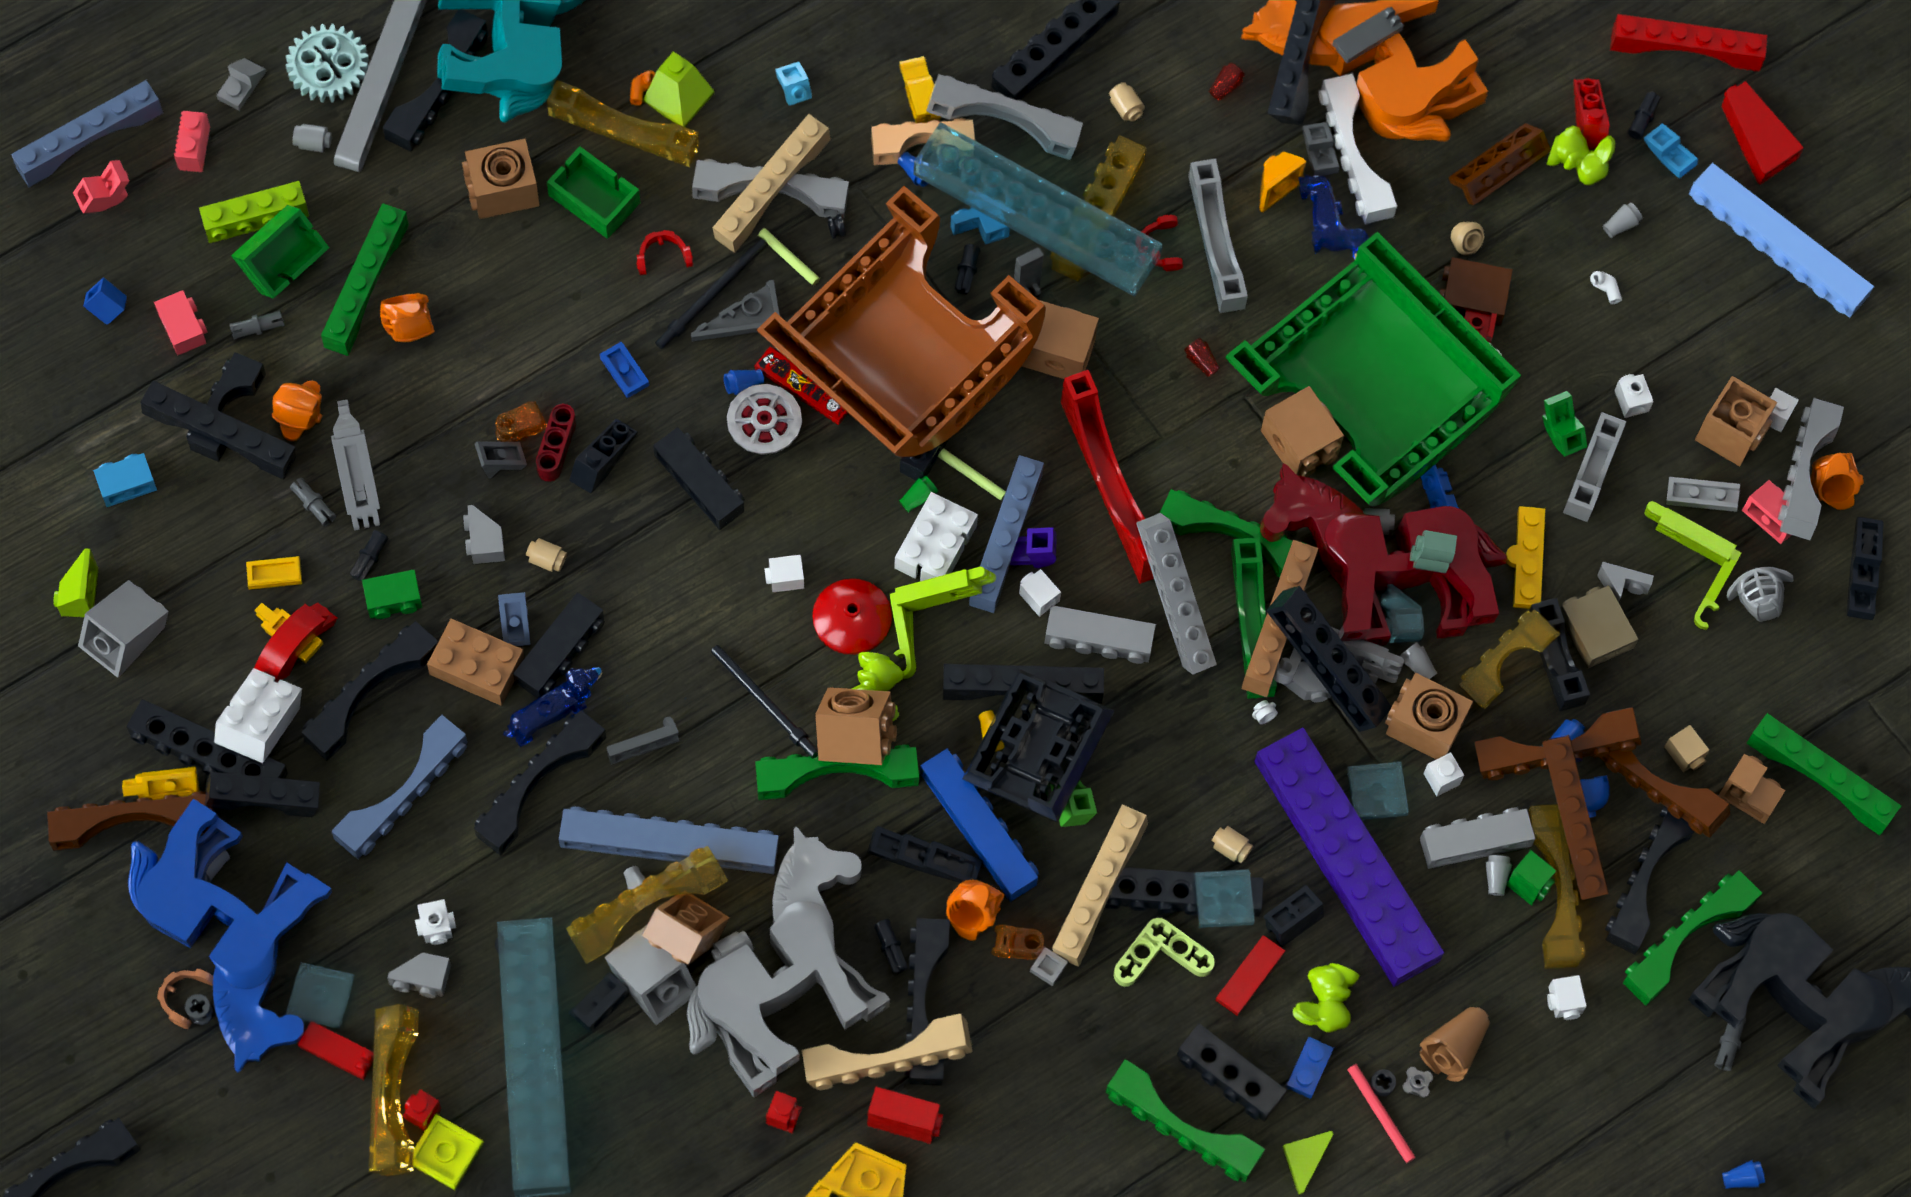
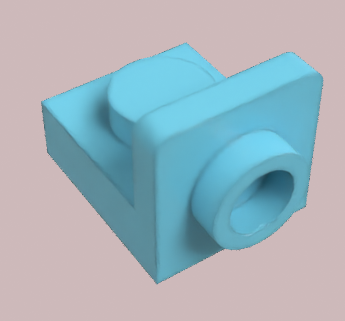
(794, 83)

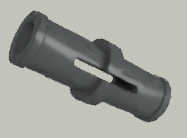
(257, 324)
(313, 502)
(1729, 1044)

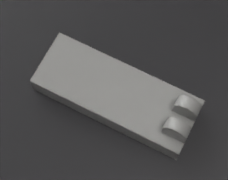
(1703, 494)

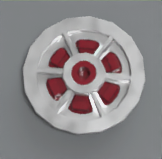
(764, 419)

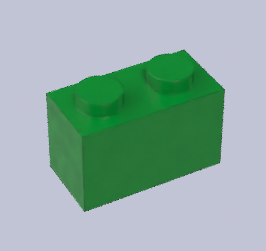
(392, 594)
(1532, 878)

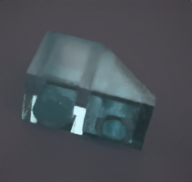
(1403, 616)

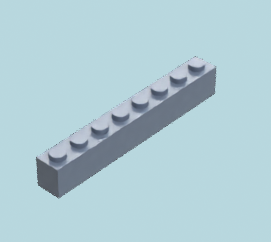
(667, 840)

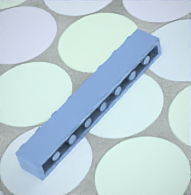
(1781, 240)

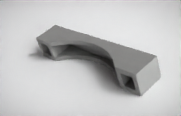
(956, 99)
(718, 181)
(1210, 209)
(1802, 506)

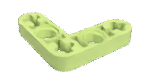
(1156, 944)

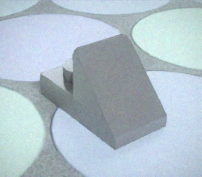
(241, 83)
(1621, 577)

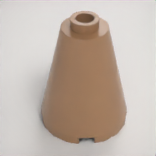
(1455, 1044)

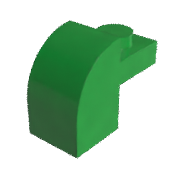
(1562, 425)

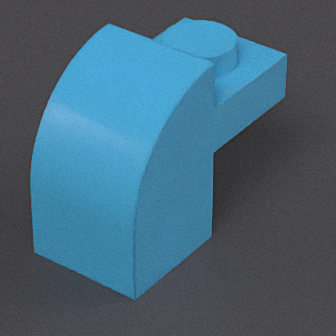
(969, 219)

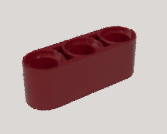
(556, 431)

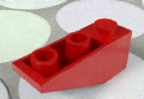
(1590, 111)

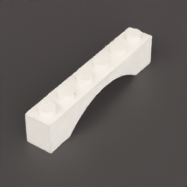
(1372, 193)

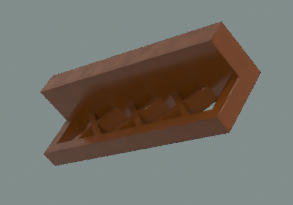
(1501, 164)

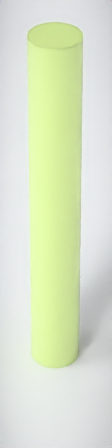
(788, 256)
(972, 474)

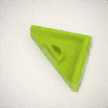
(1304, 1157)

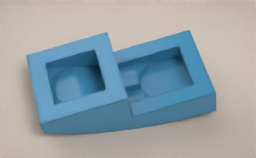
(1669, 151)

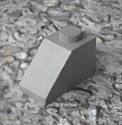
(1306, 684)

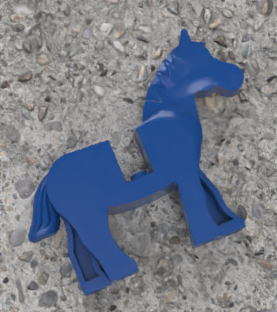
(181, 905)

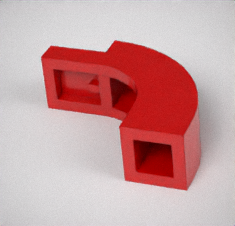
(291, 639)

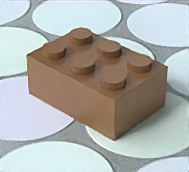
(475, 661)
(685, 927)

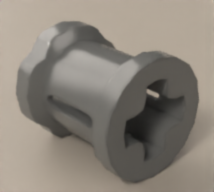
(194, 1016)

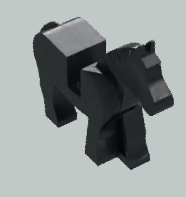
(1782, 957)

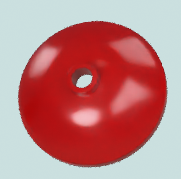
(849, 631)

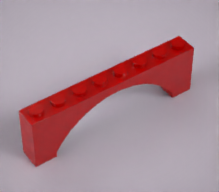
(1087, 422)

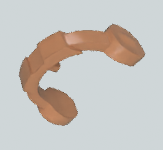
(174, 1017)

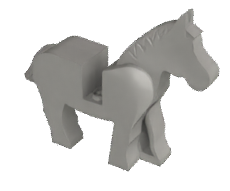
(739, 991)

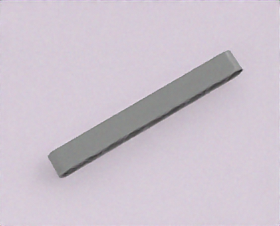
(378, 84)

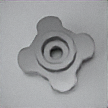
(1417, 1089)

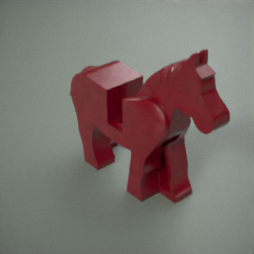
(1357, 557)

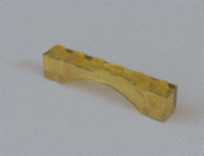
(661, 139)
(597, 931)
(1562, 941)
(393, 1037)

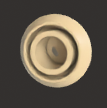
(1467, 237)

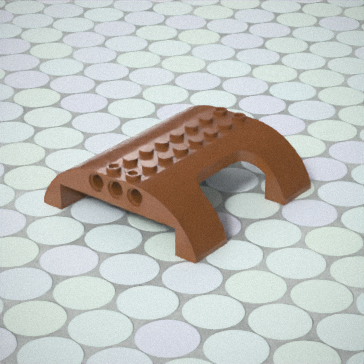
(899, 348)

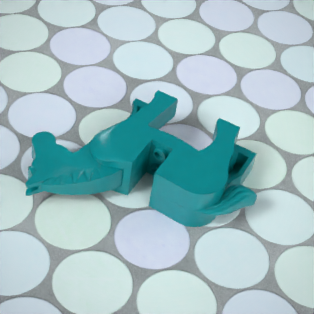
(523, 56)

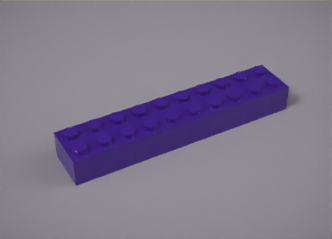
(1348, 857)

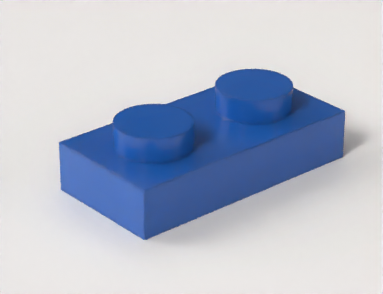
(624, 369)
(1309, 1067)

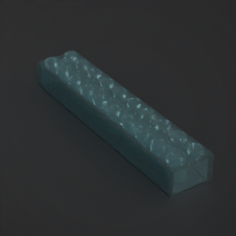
(1037, 209)
(533, 1057)

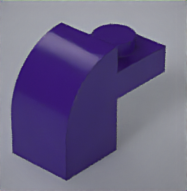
(1036, 548)

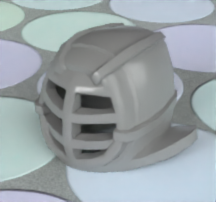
(1763, 594)

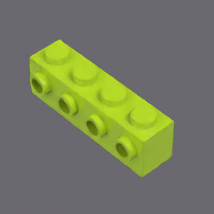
(249, 211)

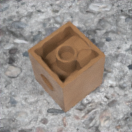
(500, 179)
(1063, 342)
(1736, 421)
(1302, 432)
(1427, 716)
(855, 726)

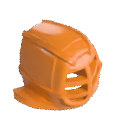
(406, 317)
(297, 408)
(1836, 480)
(973, 908)

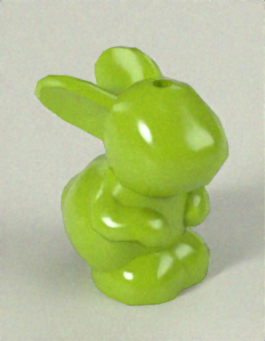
(1573, 152)
(878, 673)
(1331, 987)

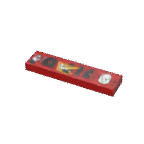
(788, 376)

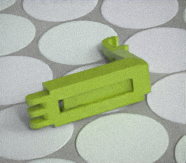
(1700, 541)
(929, 594)

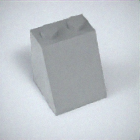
(121, 627)
(651, 976)

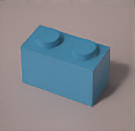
(124, 479)

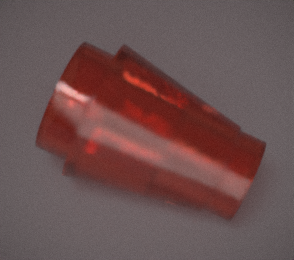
(1226, 81)
(1202, 357)

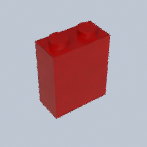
(904, 1115)

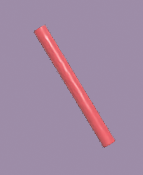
(1381, 1113)

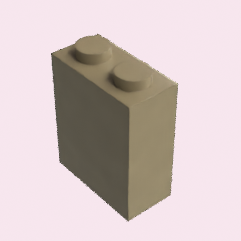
(1598, 626)

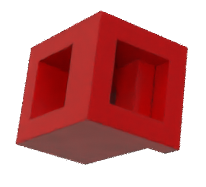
(1484, 322)
(421, 1109)
(783, 1112)

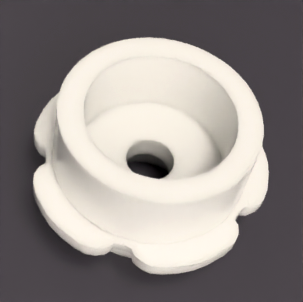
(1264, 712)

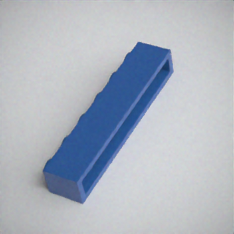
(979, 825)

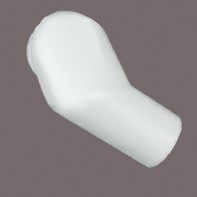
(1608, 284)

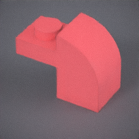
(102, 191)

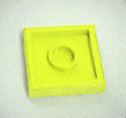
(445, 1151)

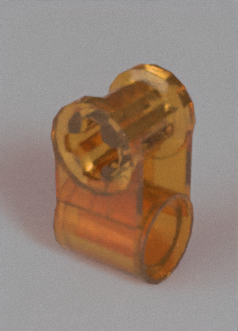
(522, 421)
(1016, 941)

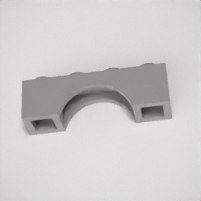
(1594, 467)

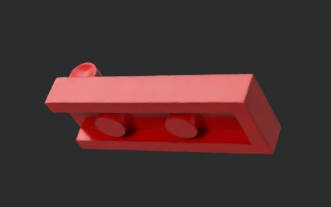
(336, 1050)

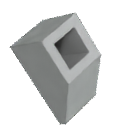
(485, 537)
(423, 974)

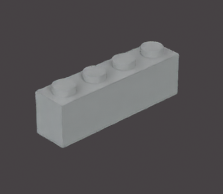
(1099, 634)
(1477, 838)

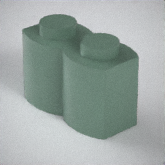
(1433, 551)

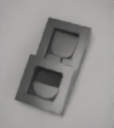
(1320, 149)

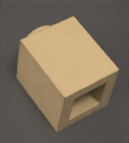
(1687, 749)

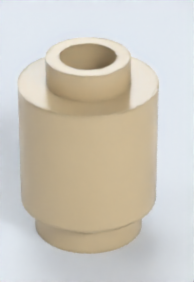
(1126, 102)
(546, 555)
(1232, 844)

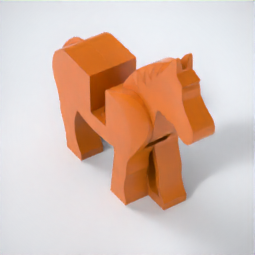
(1393, 92)

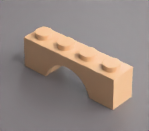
(893, 140)

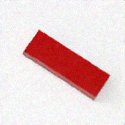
(1250, 975)

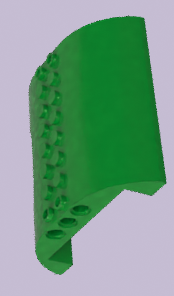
(1387, 364)

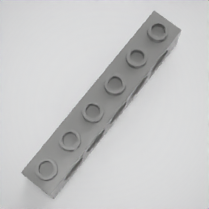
(1176, 593)

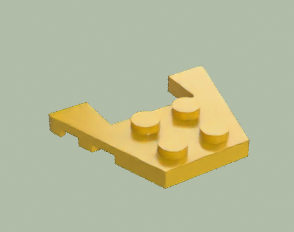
(862, 1174)

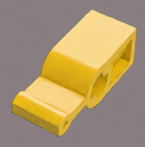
(918, 88)

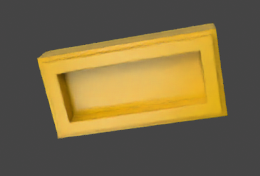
(274, 572)

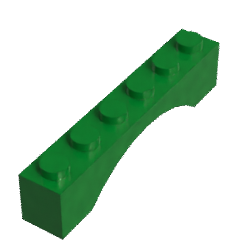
(351, 304)
(1192, 516)
(1250, 599)
(781, 776)
(1859, 797)
(1728, 902)
(1231, 1152)

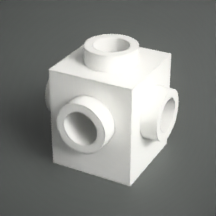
(435, 922)

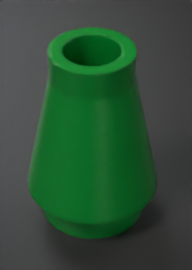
(918, 493)

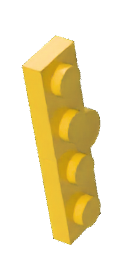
(1528, 556)

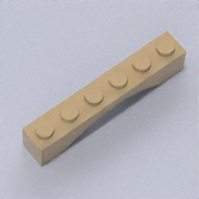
(748, 208)
(1099, 883)
(942, 1039)

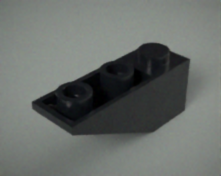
(601, 456)

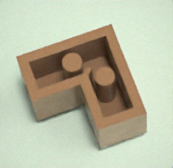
(1750, 790)

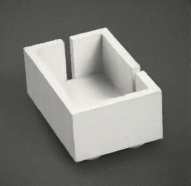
(936, 538)
(257, 715)

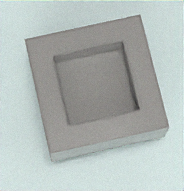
(1048, 966)

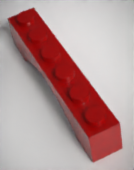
(1733, 47)

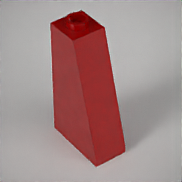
(1760, 134)

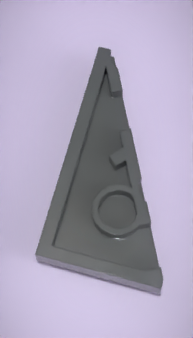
(741, 316)

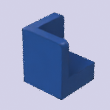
(105, 301)

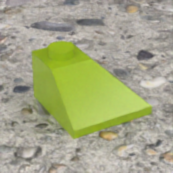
(678, 90)
(78, 587)

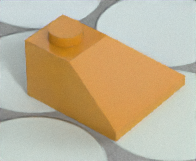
(1280, 178)

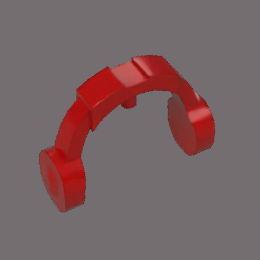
(1165, 222)
(660, 236)

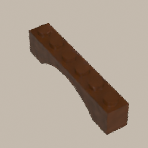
(1613, 732)
(1697, 806)
(1575, 817)
(74, 827)

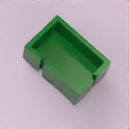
(593, 192)
(280, 249)

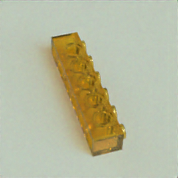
(1121, 152)

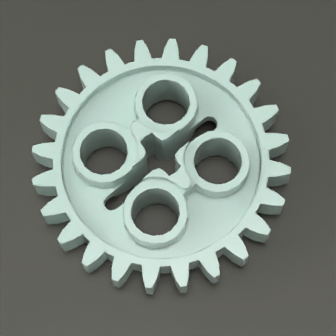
(308, 75)

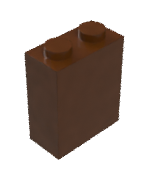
(1476, 287)

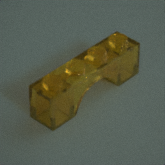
(1484, 681)

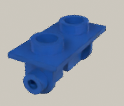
(1436, 483)

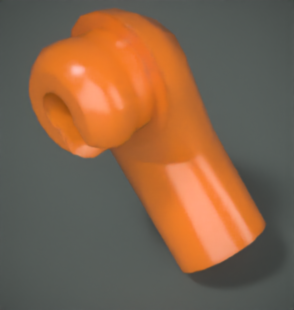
(639, 86)

